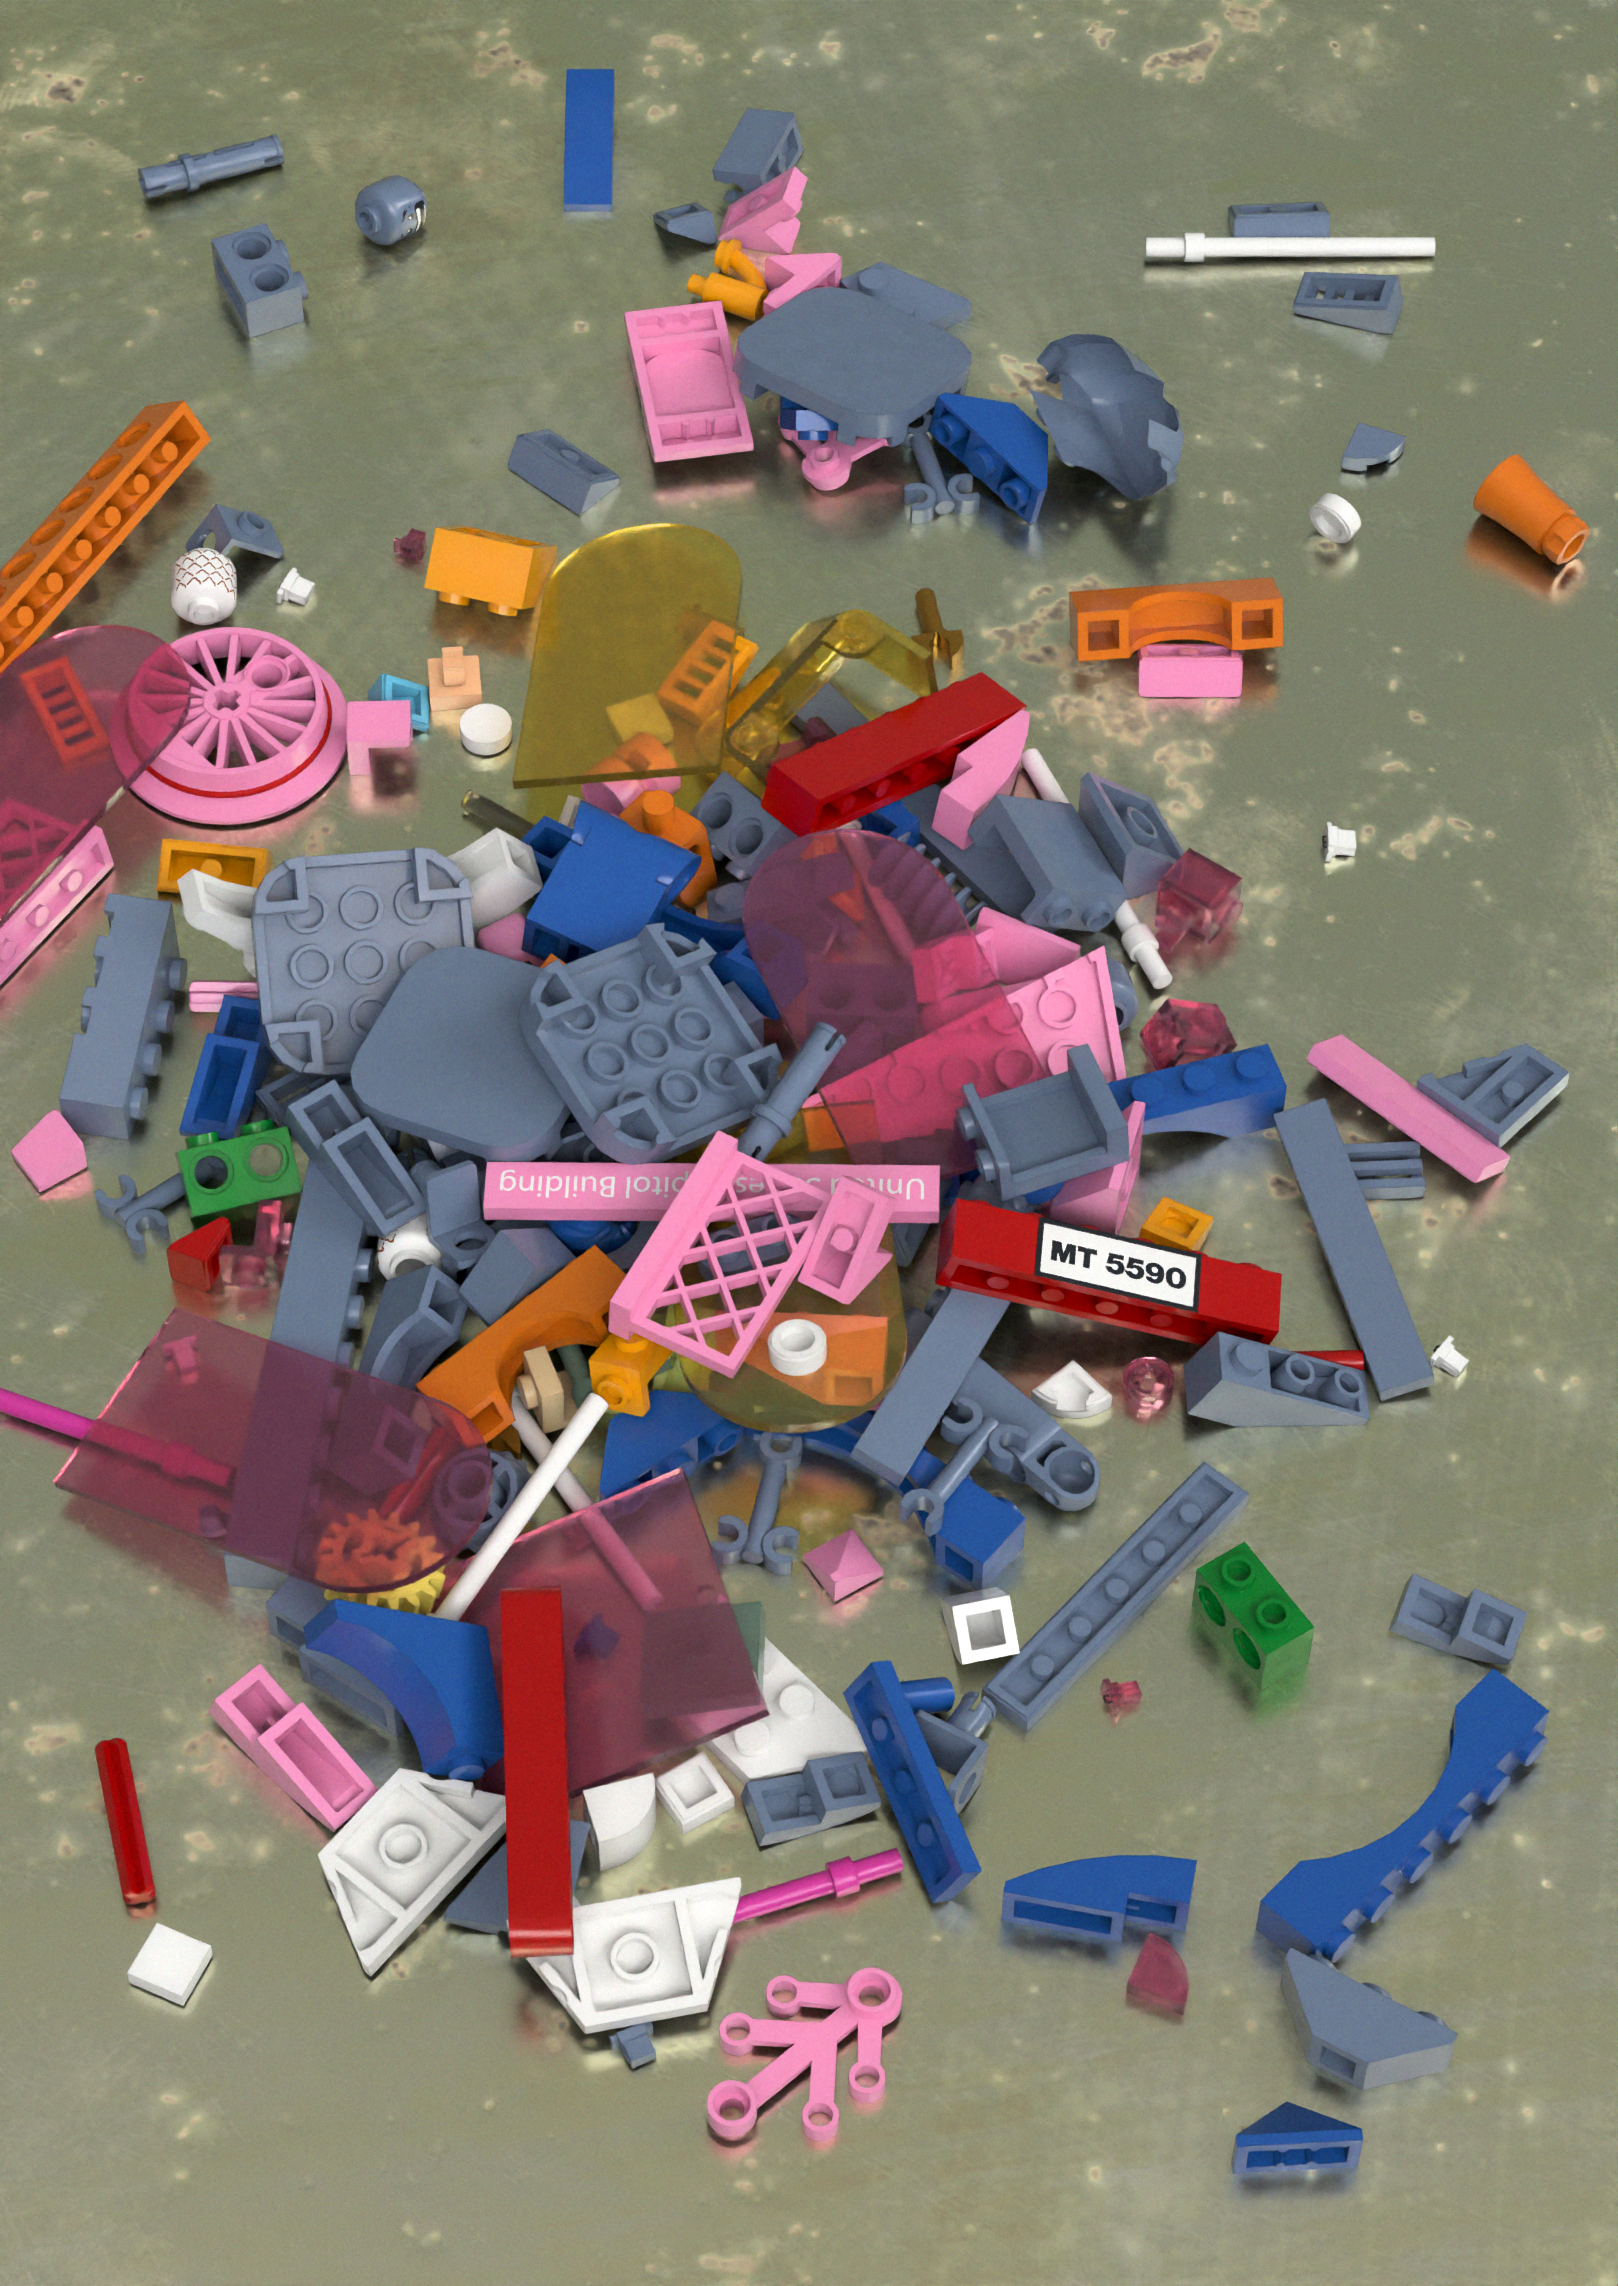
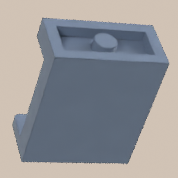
(1059, 858)
(1046, 1128)

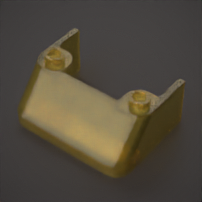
(800, 672)

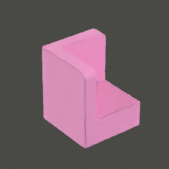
(375, 726)

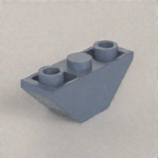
(1359, 2028)

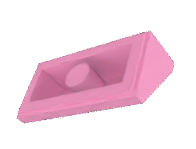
(1189, 670)
(1024, 949)

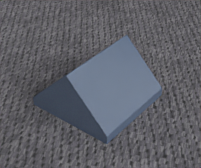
(1128, 833)

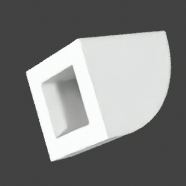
(980, 1625)
(620, 1819)

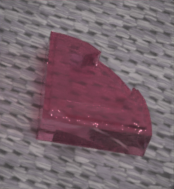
(1160, 1976)

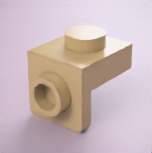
(546, 1390)

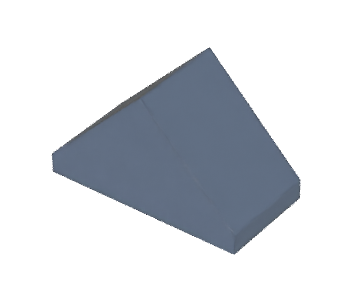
(512, 1269)

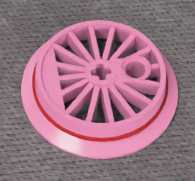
(245, 710)

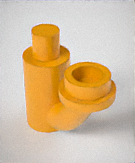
(737, 297)

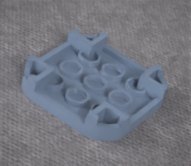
(851, 362)
(339, 939)
(647, 1046)
(456, 1063)

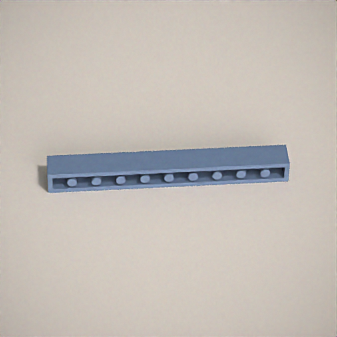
(318, 1300)

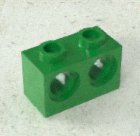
(241, 1183)
(1252, 1616)

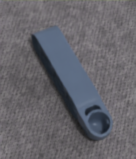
(1054, 1460)

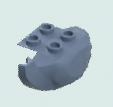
(1110, 414)

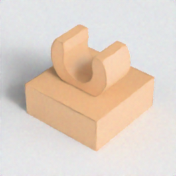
(454, 680)

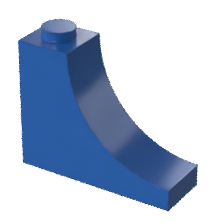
(430, 1671)

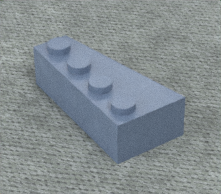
(123, 1018)

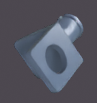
(452, 1209)
(957, 1744)

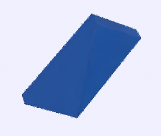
(1296, 2140)

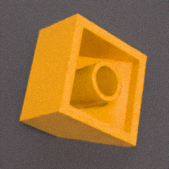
(488, 568)

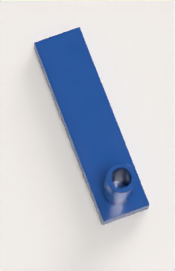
(887, 1723)

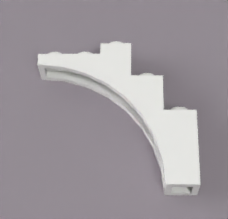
(497, 866)

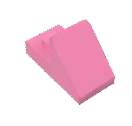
(766, 216)
(797, 273)
(848, 1240)

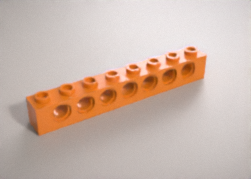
(94, 521)

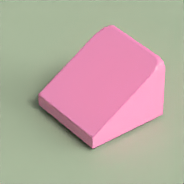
(50, 1152)

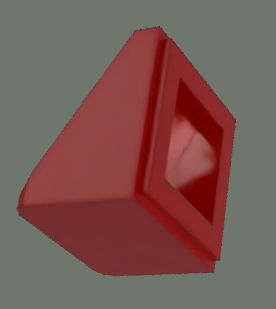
(195, 1257)

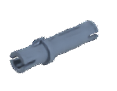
(199, 169)
(774, 1117)

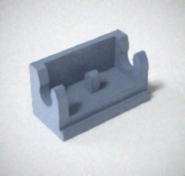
(758, 151)

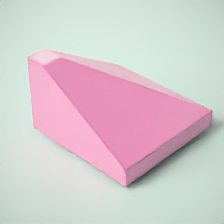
(843, 1565)

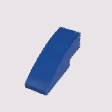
(589, 140)
(228, 1072)
(1101, 1894)

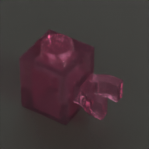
(1197, 900)

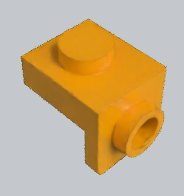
(622, 1372)

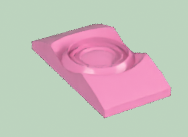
(687, 382)

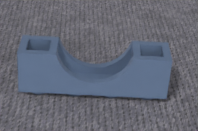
(413, 1326)

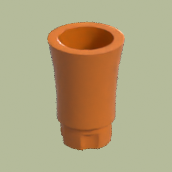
(1531, 511)

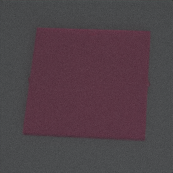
(645, 1631)

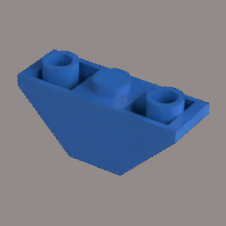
(997, 447)
(670, 1436)

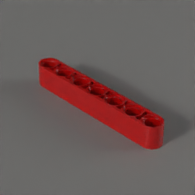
(536, 1773)

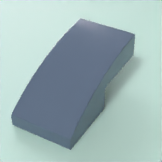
(1462, 1626)
(817, 1799)

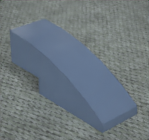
(354, 1159)
(287, 1614)

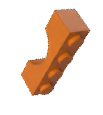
(1226, 613)
(560, 1313)

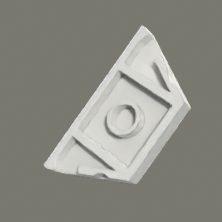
(799, 1727)
(407, 1856)
(643, 1956)

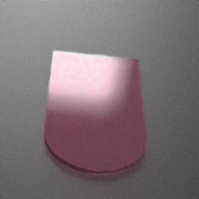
(74, 735)
(880, 950)
(285, 1459)

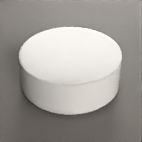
(1335, 518)
(485, 729)
(797, 1347)

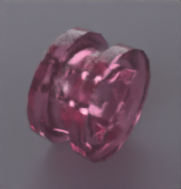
(1148, 1400)

